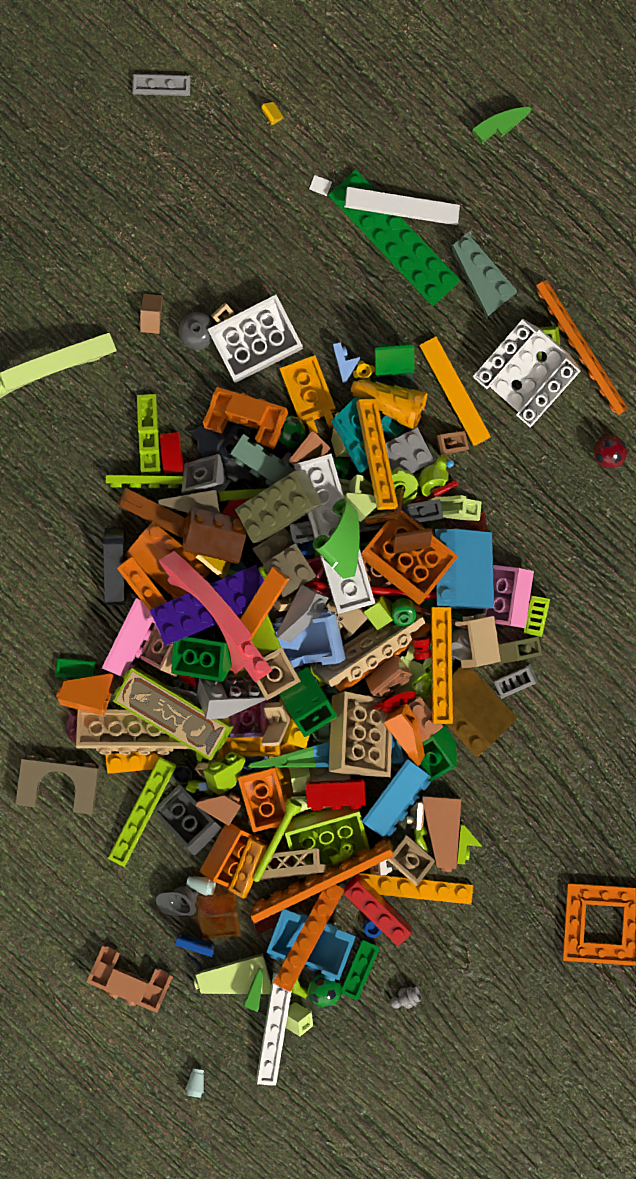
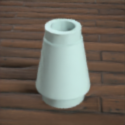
(201, 884)
(195, 1084)

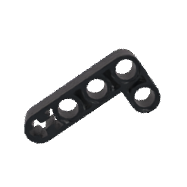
(114, 557)

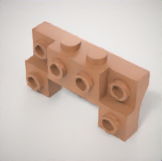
(127, 985)

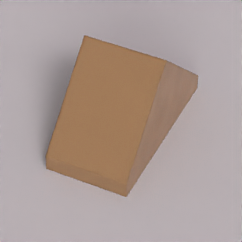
(151, 313)
(452, 443)

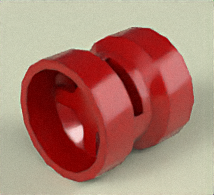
(421, 647)

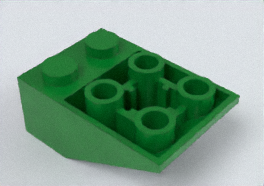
(394, 359)
(308, 704)

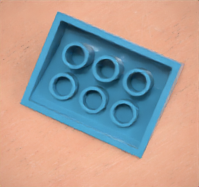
(470, 578)

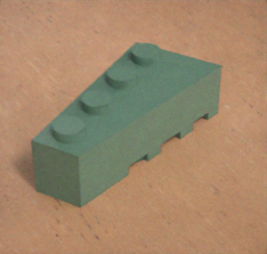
(483, 276)
(260, 461)

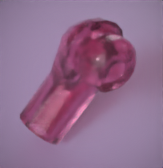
(71, 728)

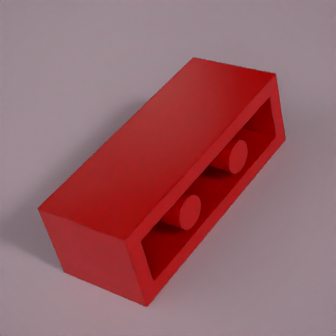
(335, 794)

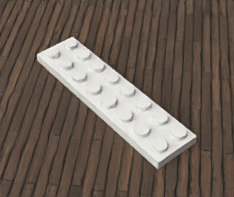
(349, 592)

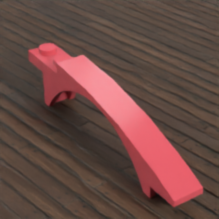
(237, 636)

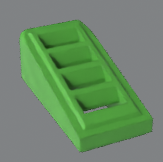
(253, 996)

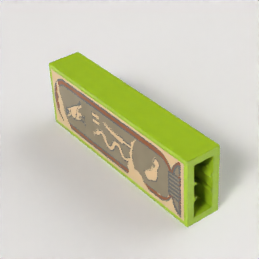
(172, 713)

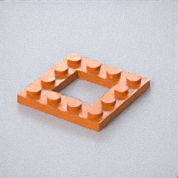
(574, 946)

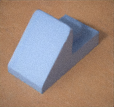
(345, 367)

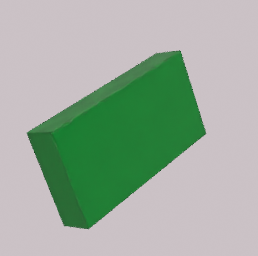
(74, 668)

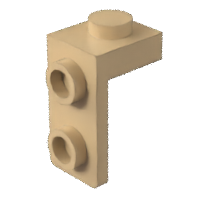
(278, 723)

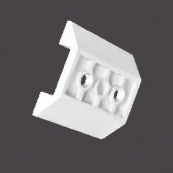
(518, 360)

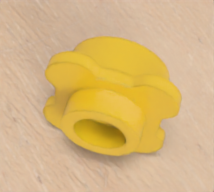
(363, 366)

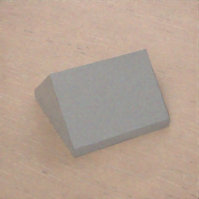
(203, 474)

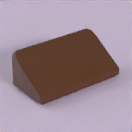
(411, 540)

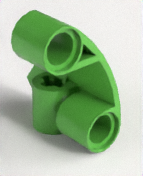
(342, 546)

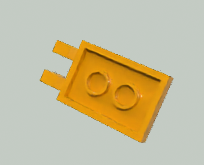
(309, 392)

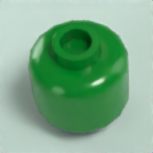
(403, 612)

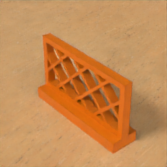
(141, 584)

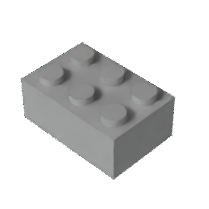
(409, 452)

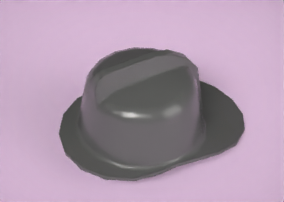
(178, 902)

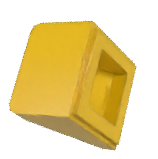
(271, 112)

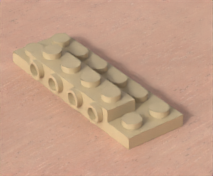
(367, 651)
(123, 733)

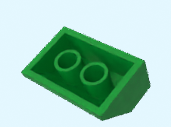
(201, 657)

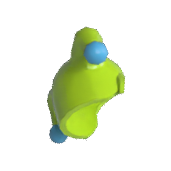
(434, 474)

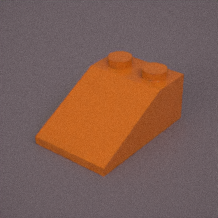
(263, 798)

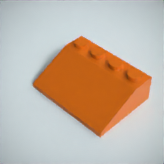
(410, 571)

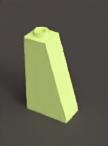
(233, 977)

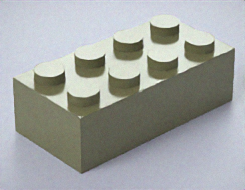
(278, 506)

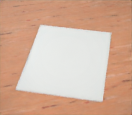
(320, 185)

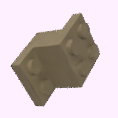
(287, 557)

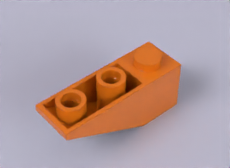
(406, 730)

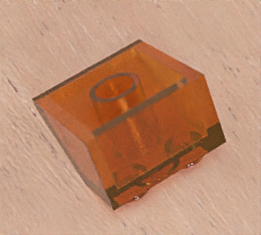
(219, 916)

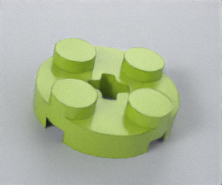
(408, 483)

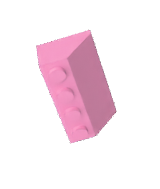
(129, 640)

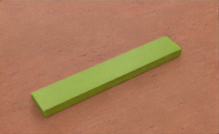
(142, 811)

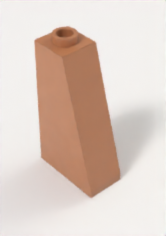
(443, 826)

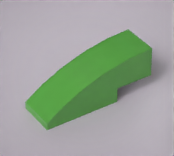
(500, 123)

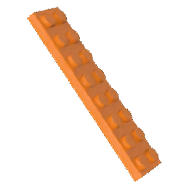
(316, 883)

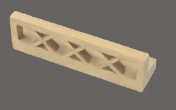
(297, 870)

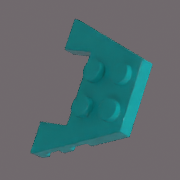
(349, 430)

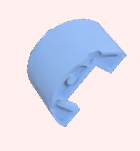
(316, 643)

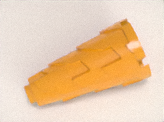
(393, 401)

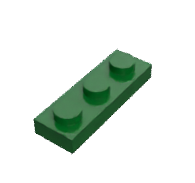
(360, 969)

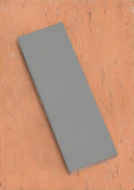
(161, 84)

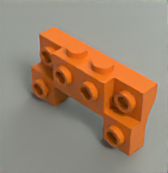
(248, 412)

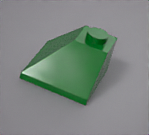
(439, 754)

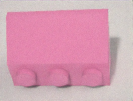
(511, 595)

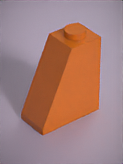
(87, 693)

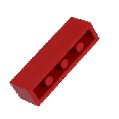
(377, 909)

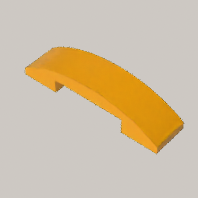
(248, 747)

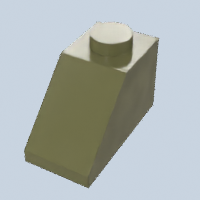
(520, 650)

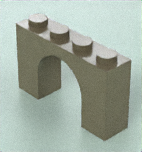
(33, 771)

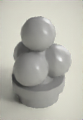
(407, 998)

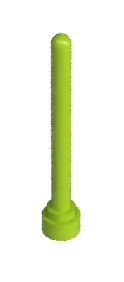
(292, 807)

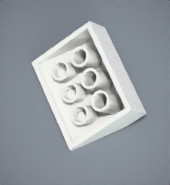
(255, 338)

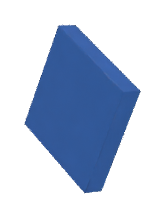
(195, 944)

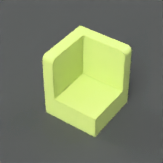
(298, 1019)

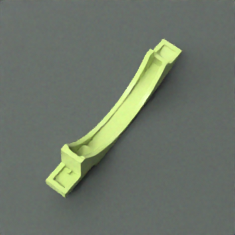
(56, 361)
(452, 506)

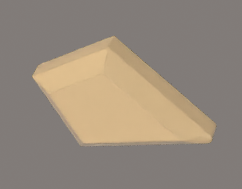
(416, 816)

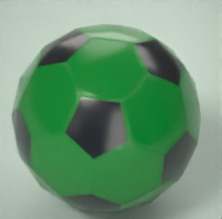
(292, 433)
(324, 991)

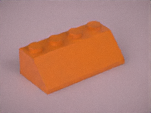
(155, 545)

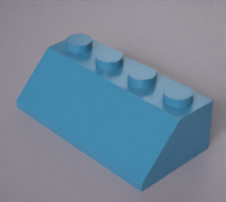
(396, 799)

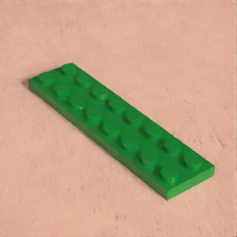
(398, 244)

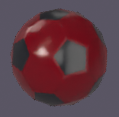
(610, 452)

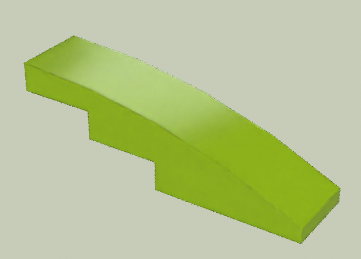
(148, 434)

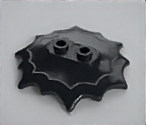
(213, 443)

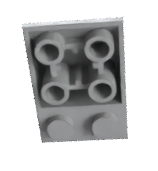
(228, 697)

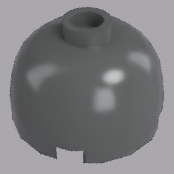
(194, 330)

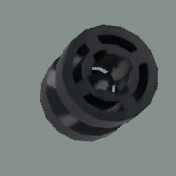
(183, 774)

